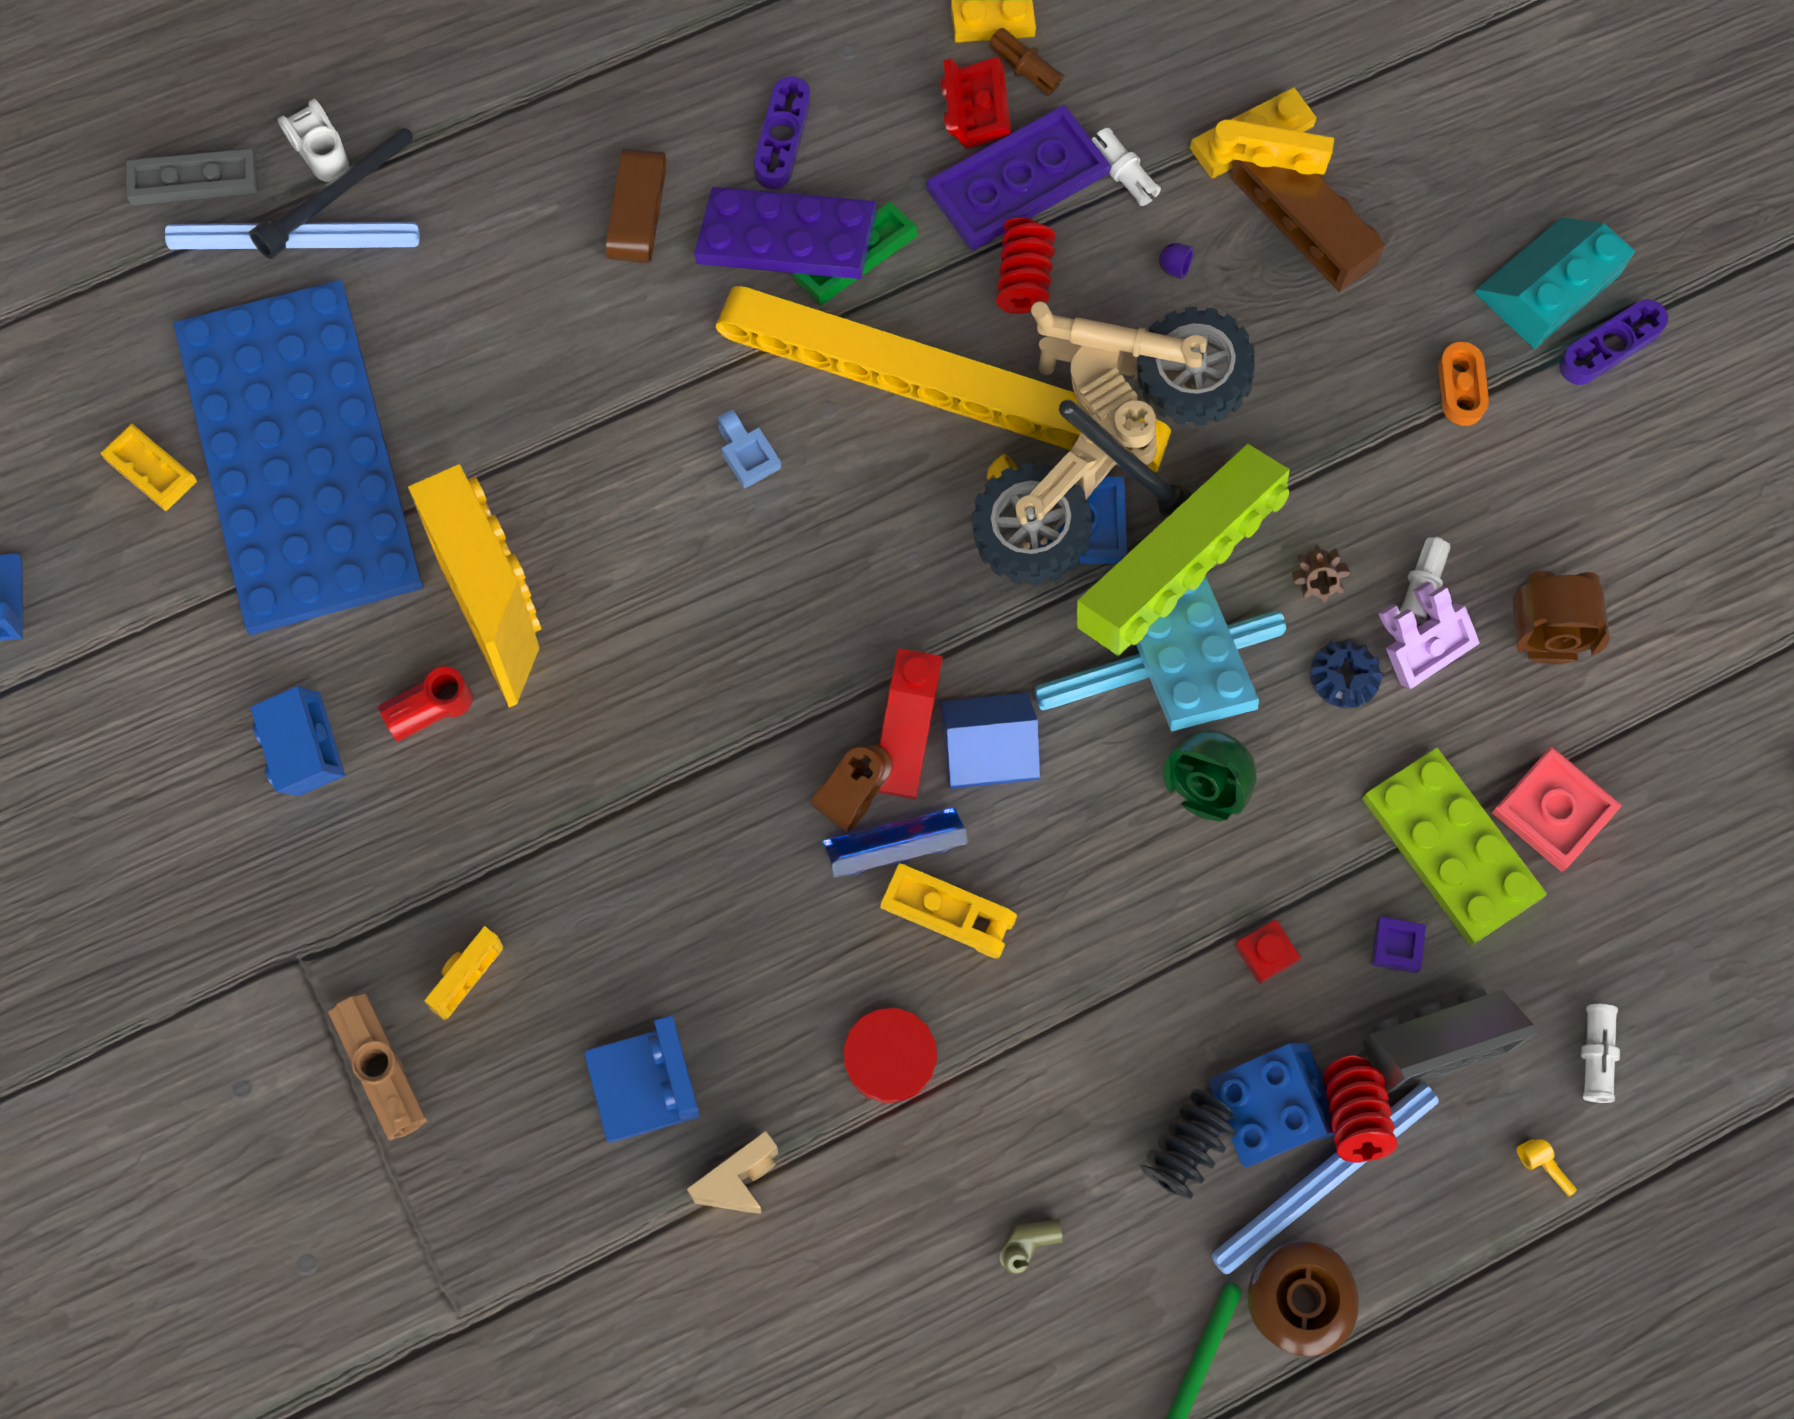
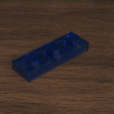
(895, 842)

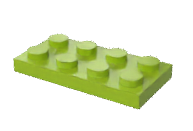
(1454, 846)

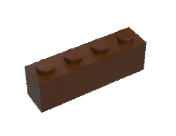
(1313, 220)

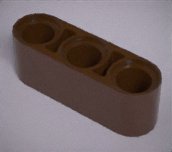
(636, 205)

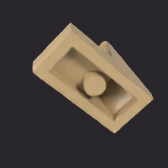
(724, 1184)

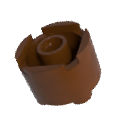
(1560, 616)

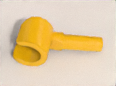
(1540, 1152)

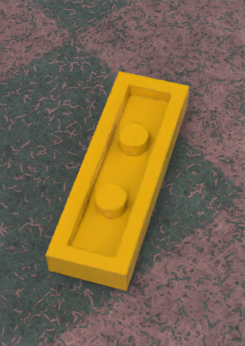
(1283, 112)

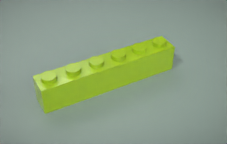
(1183, 550)

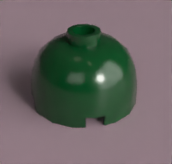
(1212, 774)

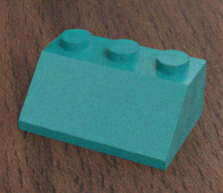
(1555, 277)

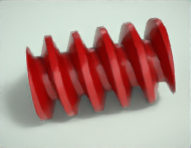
(1025, 265)
(1359, 1110)

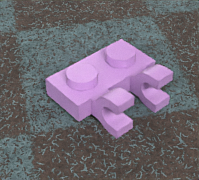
(1432, 645)

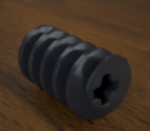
(1190, 1143)

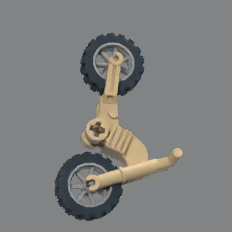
(1169, 370)

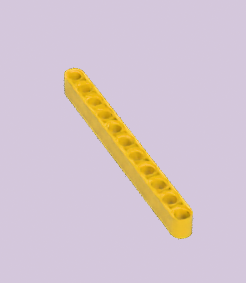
(905, 367)

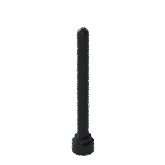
(272, 236)
(1168, 496)

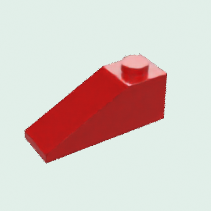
(909, 719)

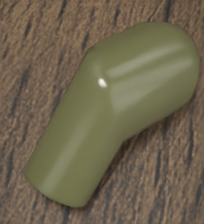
(1024, 1241)

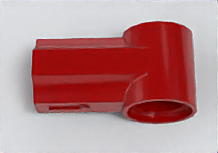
(420, 704)

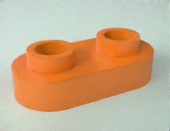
(1463, 387)

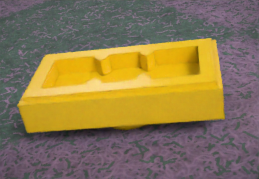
(148, 467)
(463, 972)

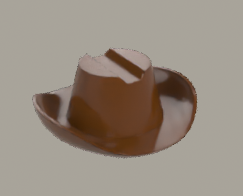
(1304, 1298)

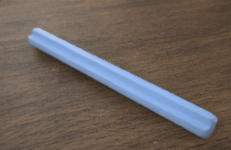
(306, 236)
(1312, 1189)

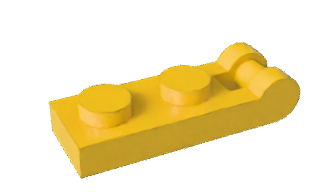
(1271, 147)
(947, 910)

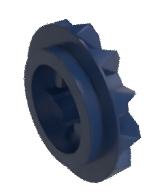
(1332, 686)

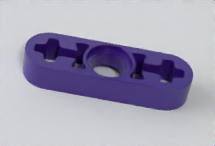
(786, 148)
(1605, 357)

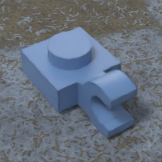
(746, 453)

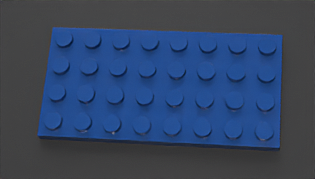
(296, 457)

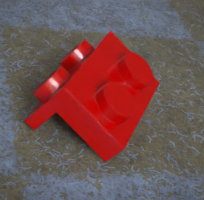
(976, 101)

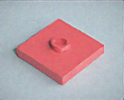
(1556, 809)

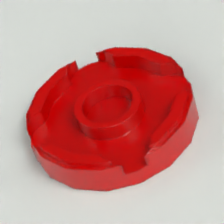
(890, 1055)

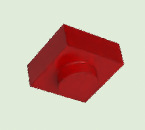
(1267, 951)

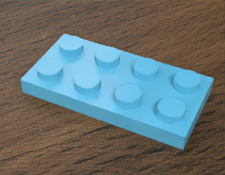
(1196, 663)

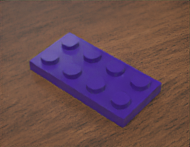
(1018, 176)
(786, 232)

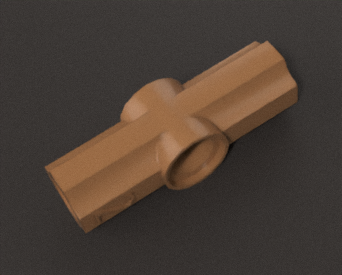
(391, 1091)

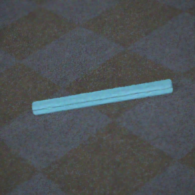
(1132, 668)

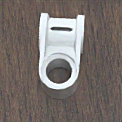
(316, 141)

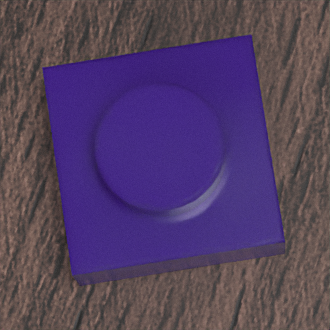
(1398, 945)

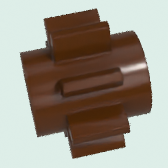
(1323, 585)

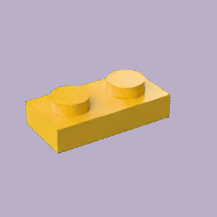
(982, 18)

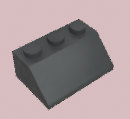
(1447, 1038)

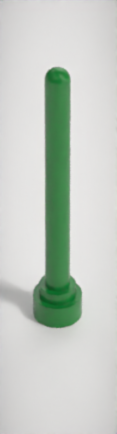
(1205, 1352)

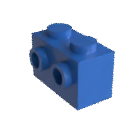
(297, 741)

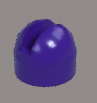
(1176, 259)

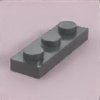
(191, 177)

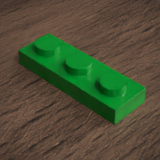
(889, 234)

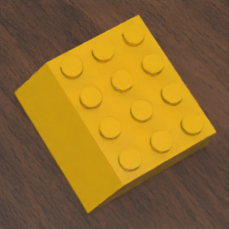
(481, 574)

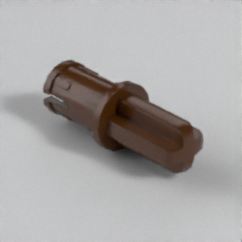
(1026, 61)

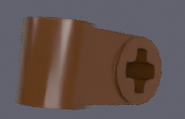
(848, 791)

